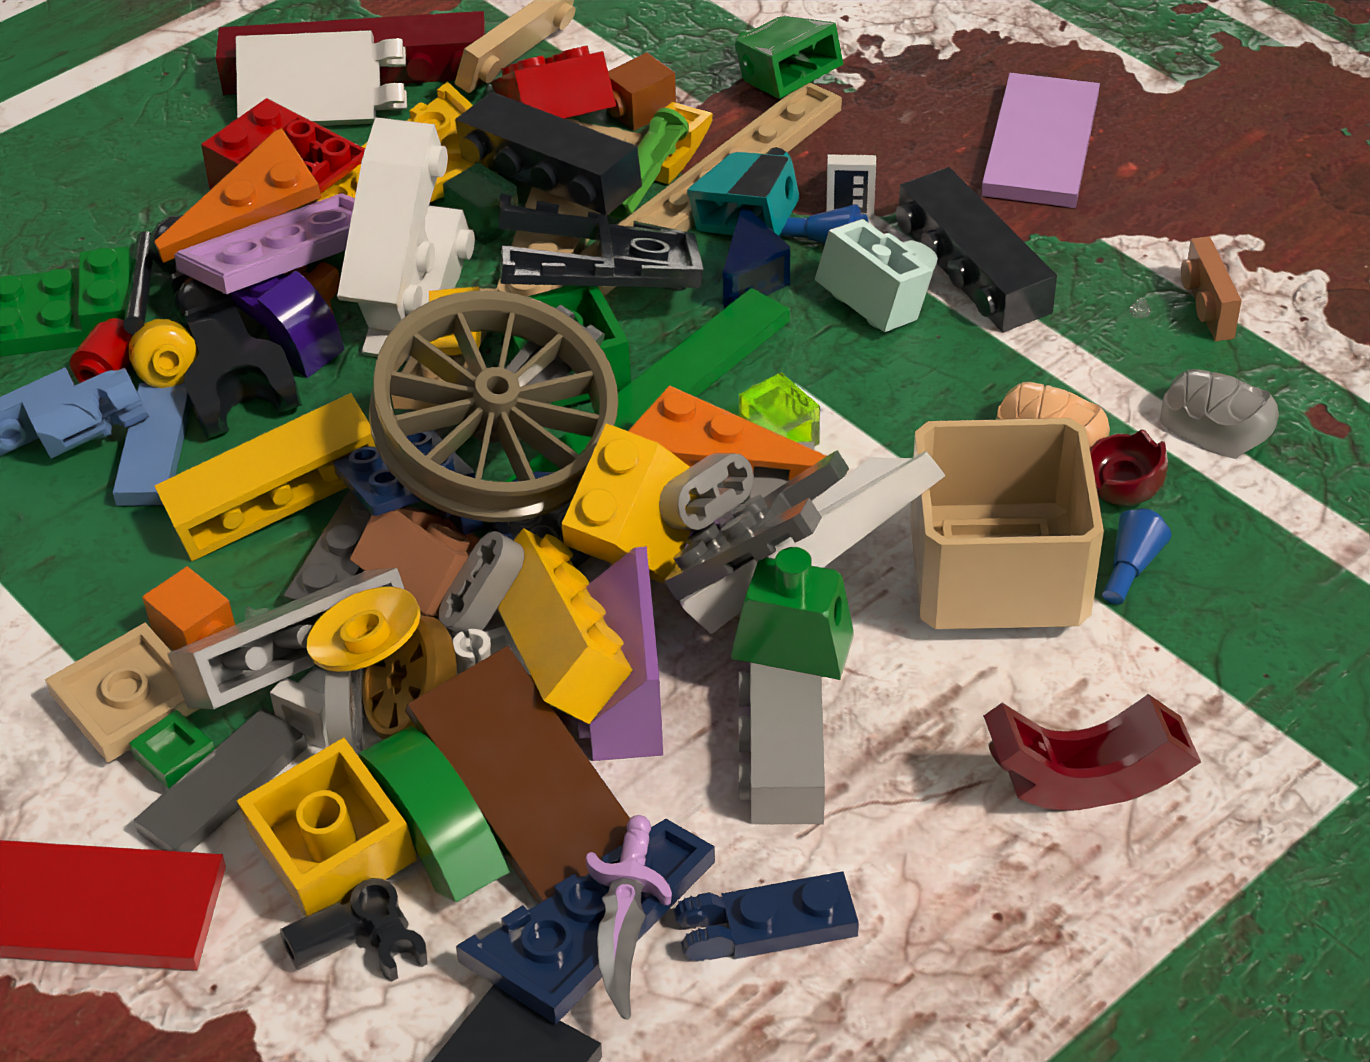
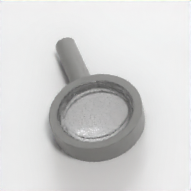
(344, 707)

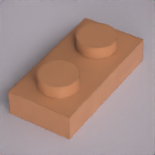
(1212, 288)

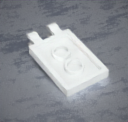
(320, 75)

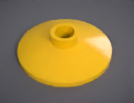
(363, 629)

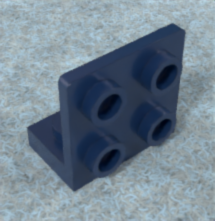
(380, 490)

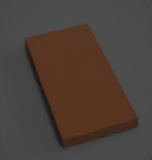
(522, 771)

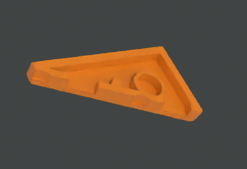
(257, 189)
(699, 429)

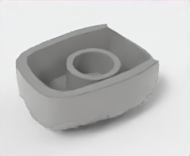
(1218, 412)

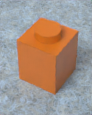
(186, 609)

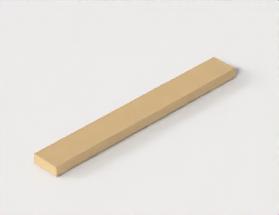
(779, 126)

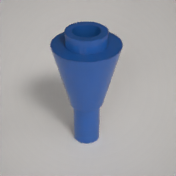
(818, 225)
(1138, 541)

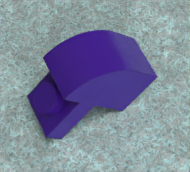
(294, 319)

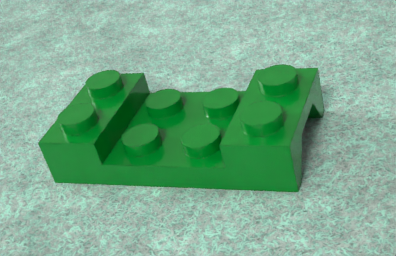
(63, 305)

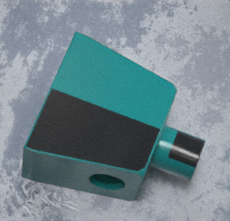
(745, 182)

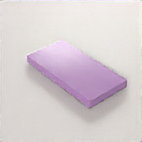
(1041, 140)
(270, 246)

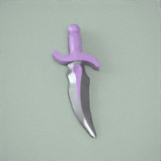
(624, 911)

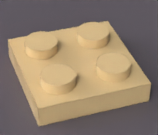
(119, 690)

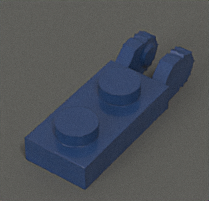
(768, 918)

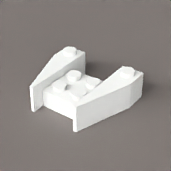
(395, 239)

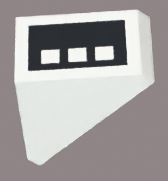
(851, 182)

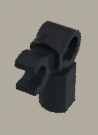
(372, 913)

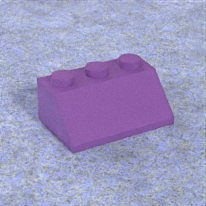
(632, 717)

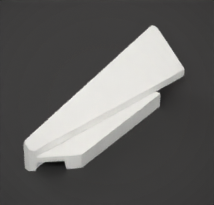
(848, 514)

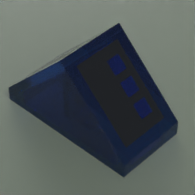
(755, 260)

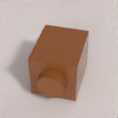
(641, 90)

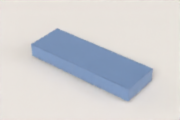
(152, 445)

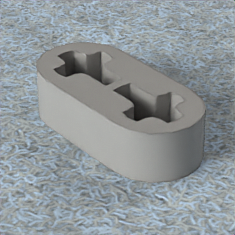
(710, 500)
(481, 583)

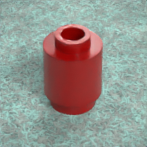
(102, 350)

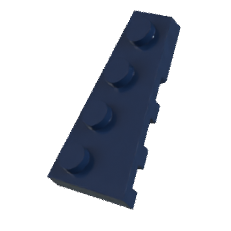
(551, 951)

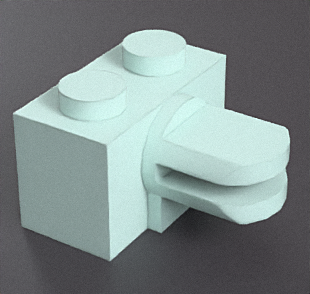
(876, 273)

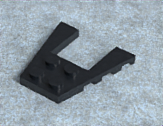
(626, 254)

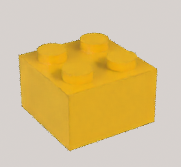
(327, 828)

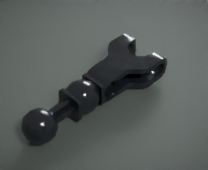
(229, 360)

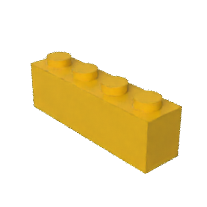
(264, 477)
(562, 630)

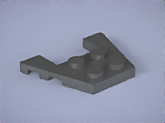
(754, 528)

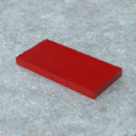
(106, 904)

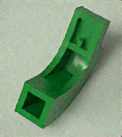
(438, 812)

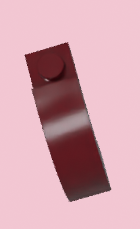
(1092, 765)

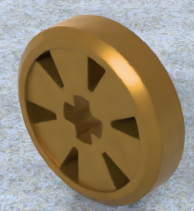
(407, 674)

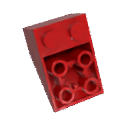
(560, 84)
(323, 151)

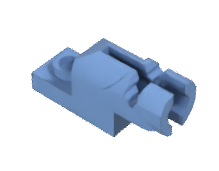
(66, 412)

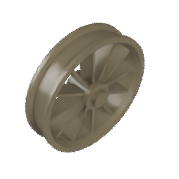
(490, 404)

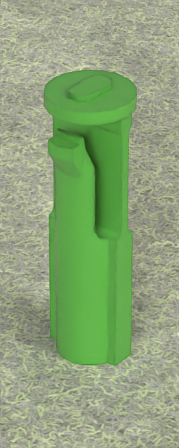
(659, 142)

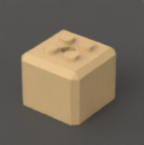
(1008, 527)

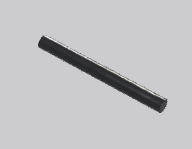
(139, 284)

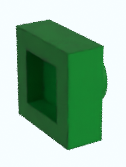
(171, 748)

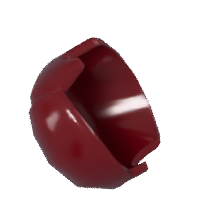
(1128, 468)

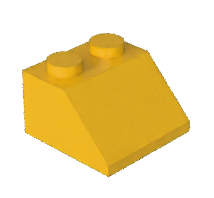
(620, 502)

